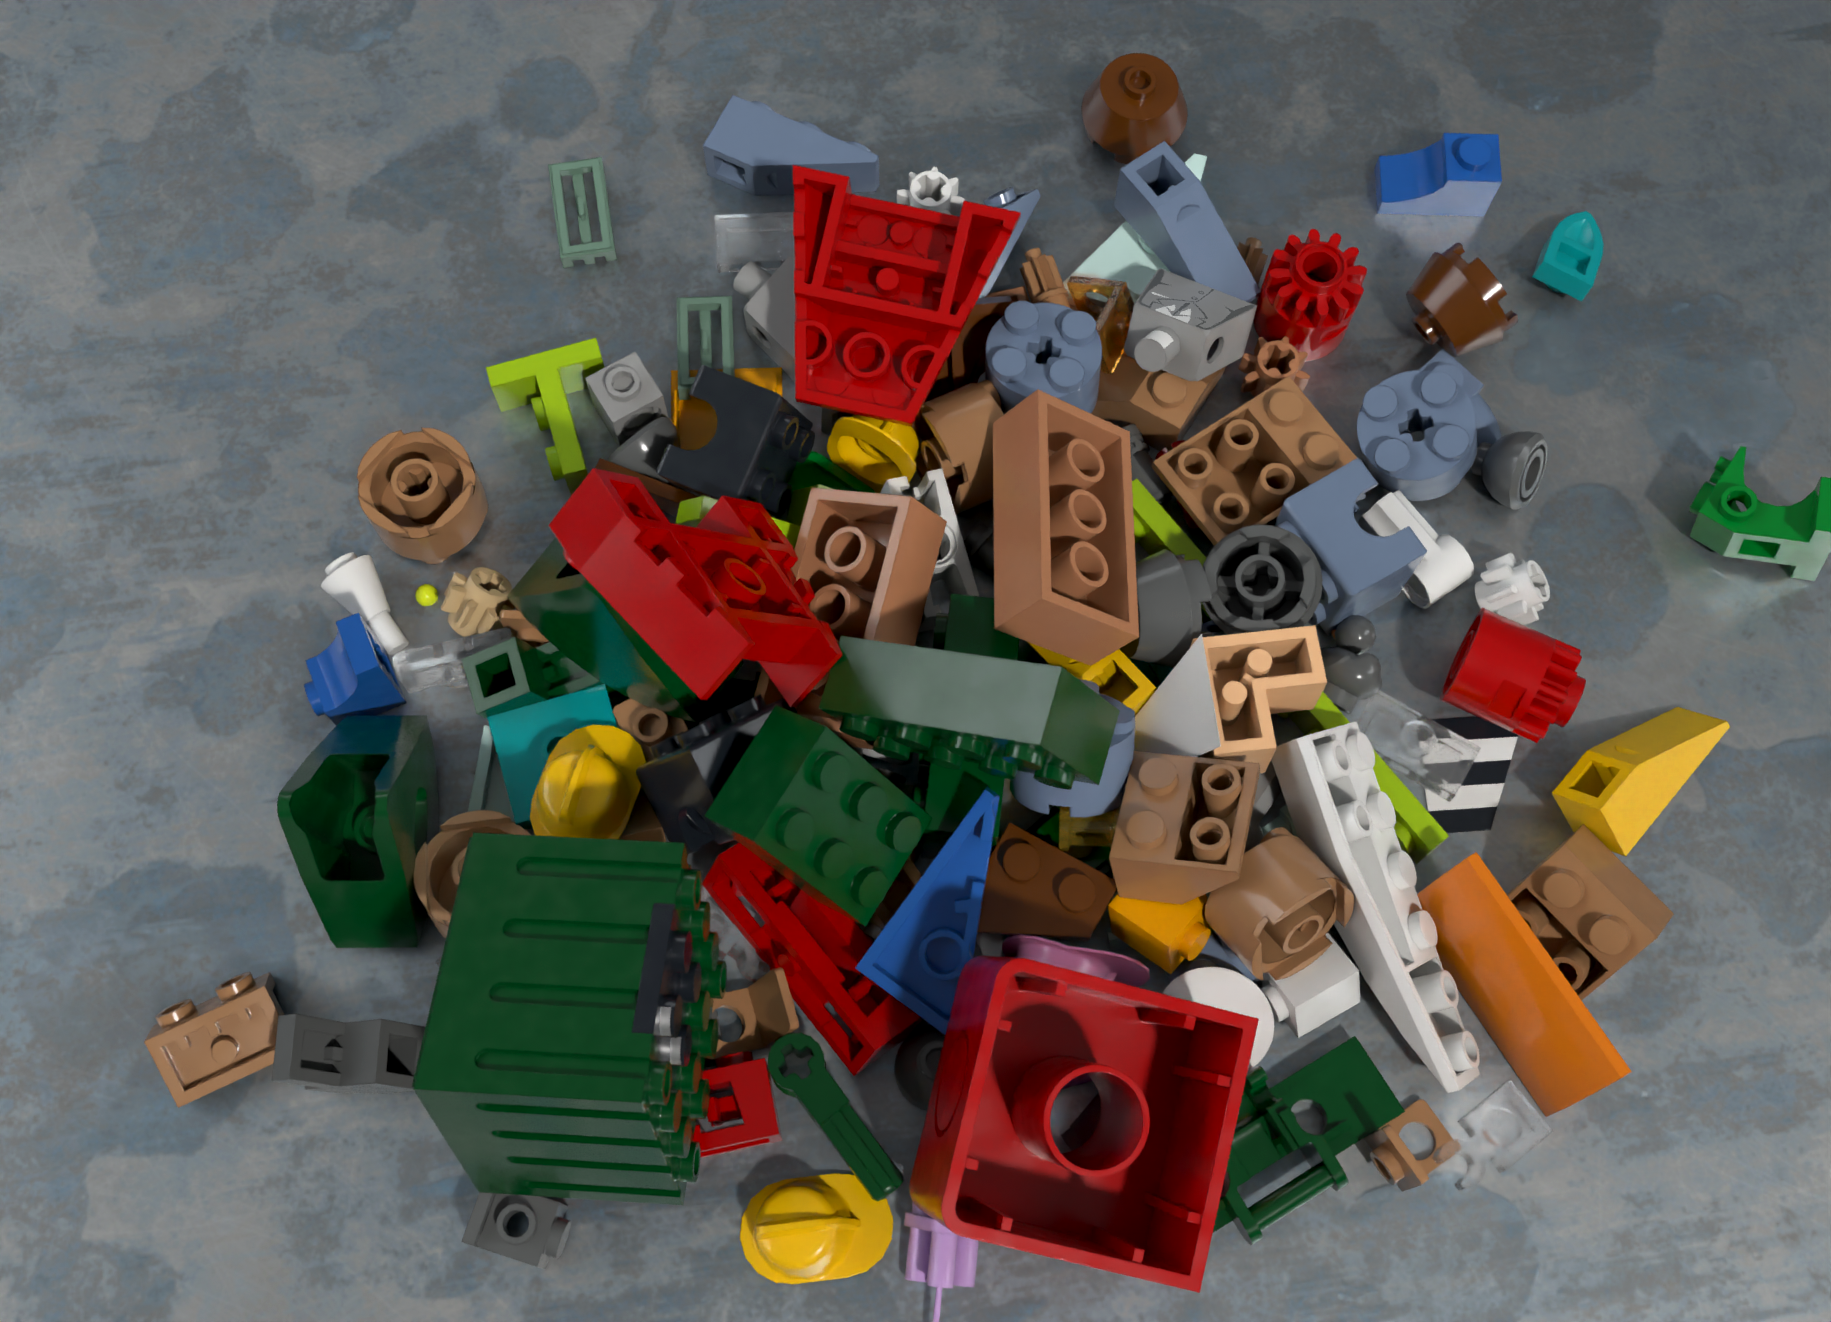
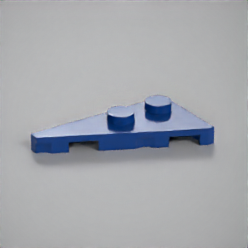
(938, 922)

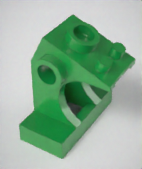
(1764, 532)

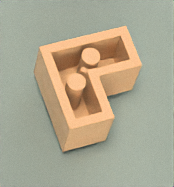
(1257, 678)

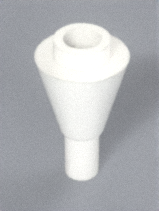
(358, 589)

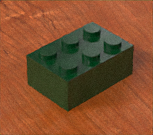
(819, 814)

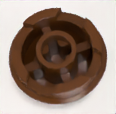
(1134, 106)
(1458, 303)

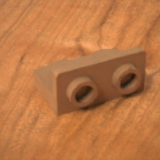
(217, 1039)

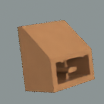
(1182, 826)
(1588, 910)

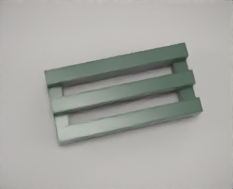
(587, 249)
(704, 306)

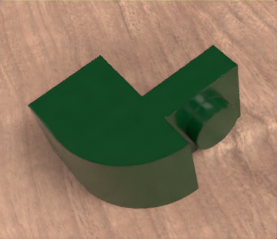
(521, 675)

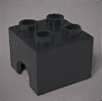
(752, 449)
(695, 766)

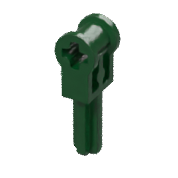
(834, 1115)

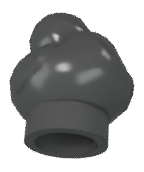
(1348, 669)

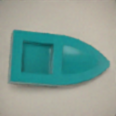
(1571, 256)

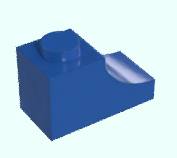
(1444, 179)
(353, 675)

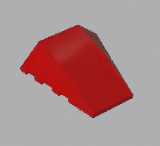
(882, 293)

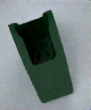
(599, 639)
(357, 824)

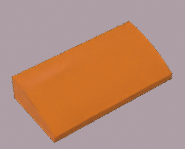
(1518, 989)

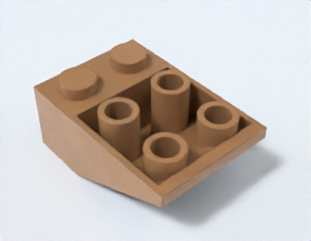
(1252, 461)

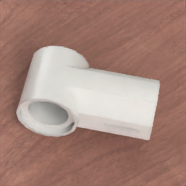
(1446, 560)

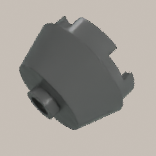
(1262, 580)
(1168, 608)

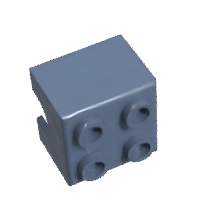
(1355, 566)

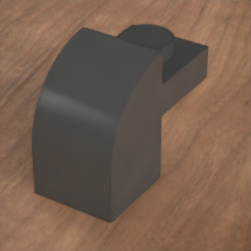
(346, 1055)

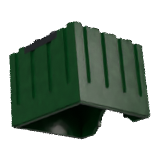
(574, 1019)

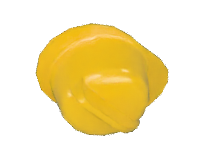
(873, 449)
(588, 785)
(815, 1229)

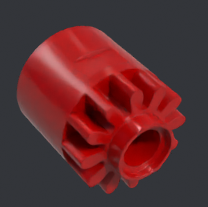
(1310, 294)
(1514, 676)

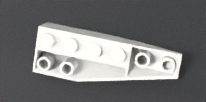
(1392, 940)

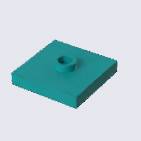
(530, 734)

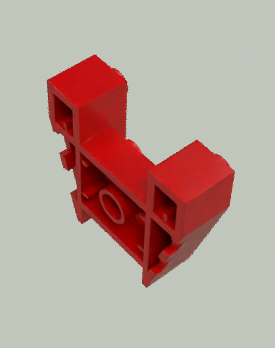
(699, 591)

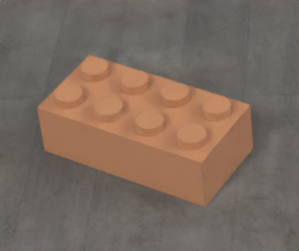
(1063, 530)
(869, 575)

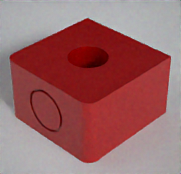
(1151, 1173)

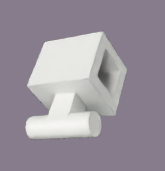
(1314, 993)

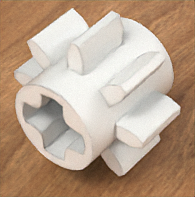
(932, 192)
(1513, 589)

